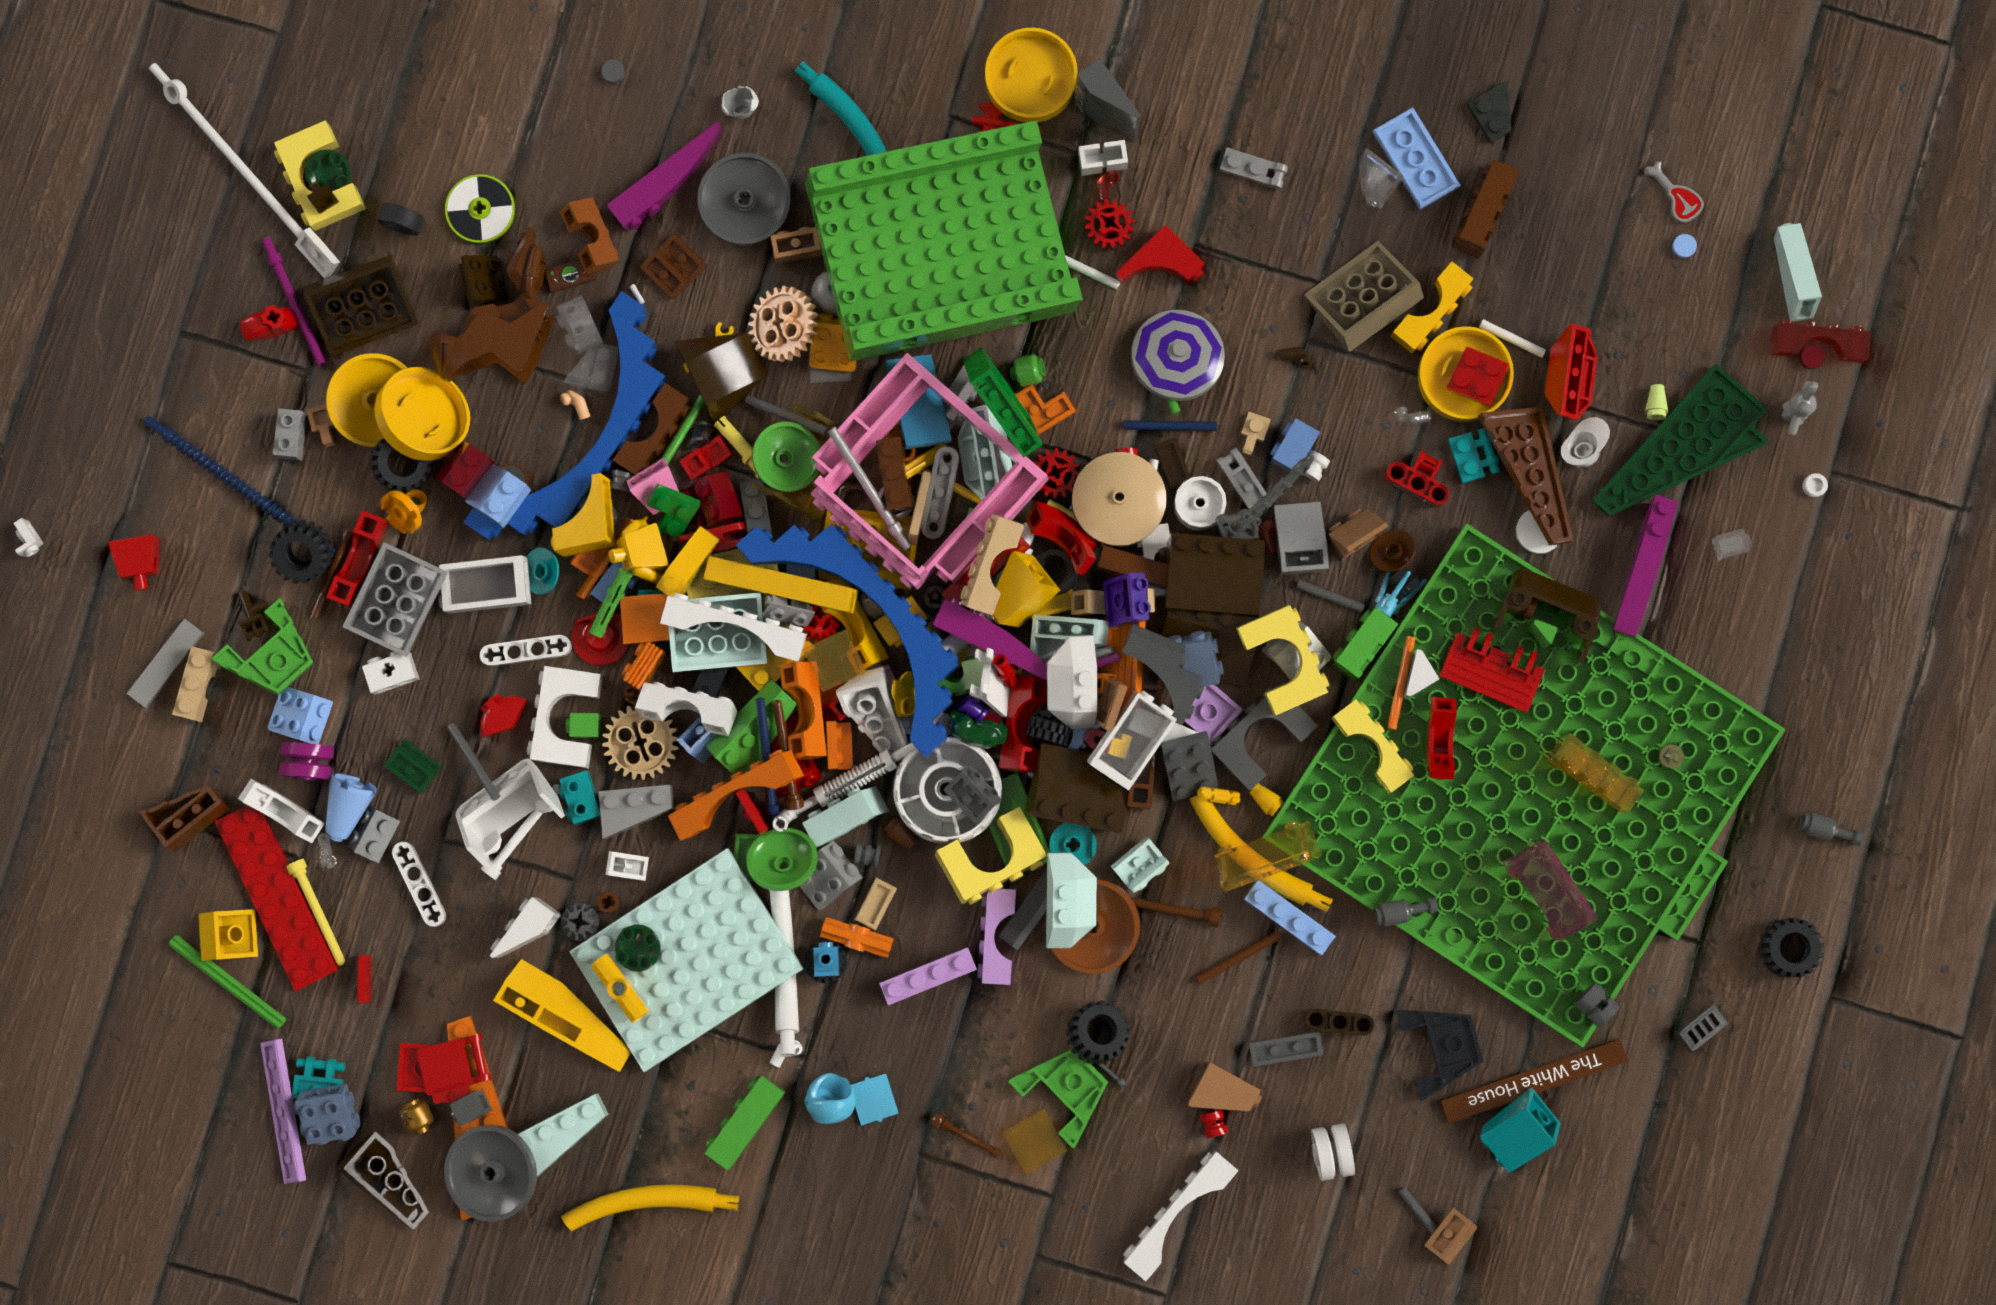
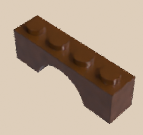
(671, 407)

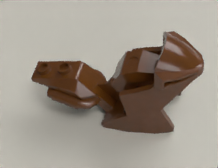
(502, 334)

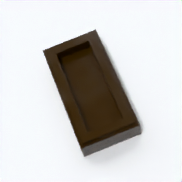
(1172, 463)

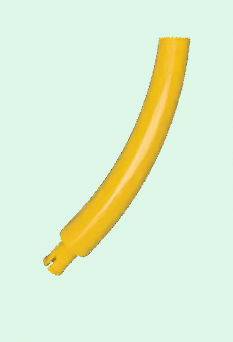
(1282, 882)
(649, 1197)

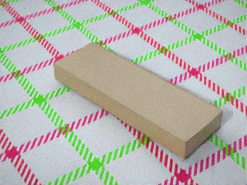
(918, 512)

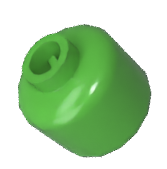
(1028, 370)

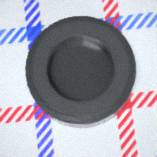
(613, 71)

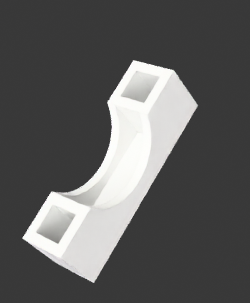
(659, 701)

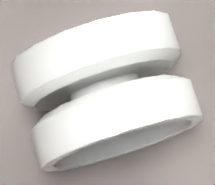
(1199, 490)
(1334, 1151)

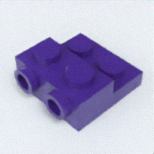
(1126, 599)

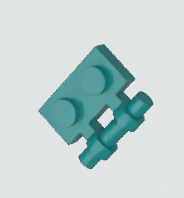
(1467, 458)
(309, 1082)

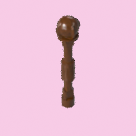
(939, 1121)

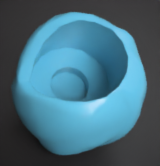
(830, 1099)

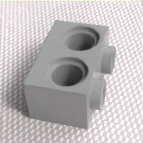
(290, 434)

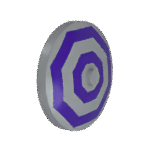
(1177, 355)

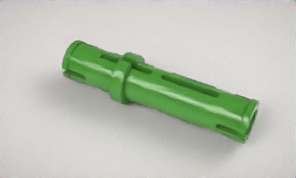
(614, 594)

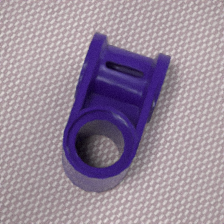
(971, 707)

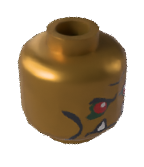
(416, 1116)

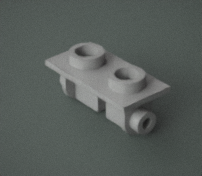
(797, 613)

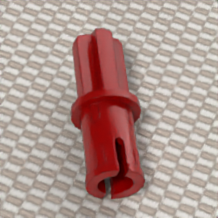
(1005, 670)

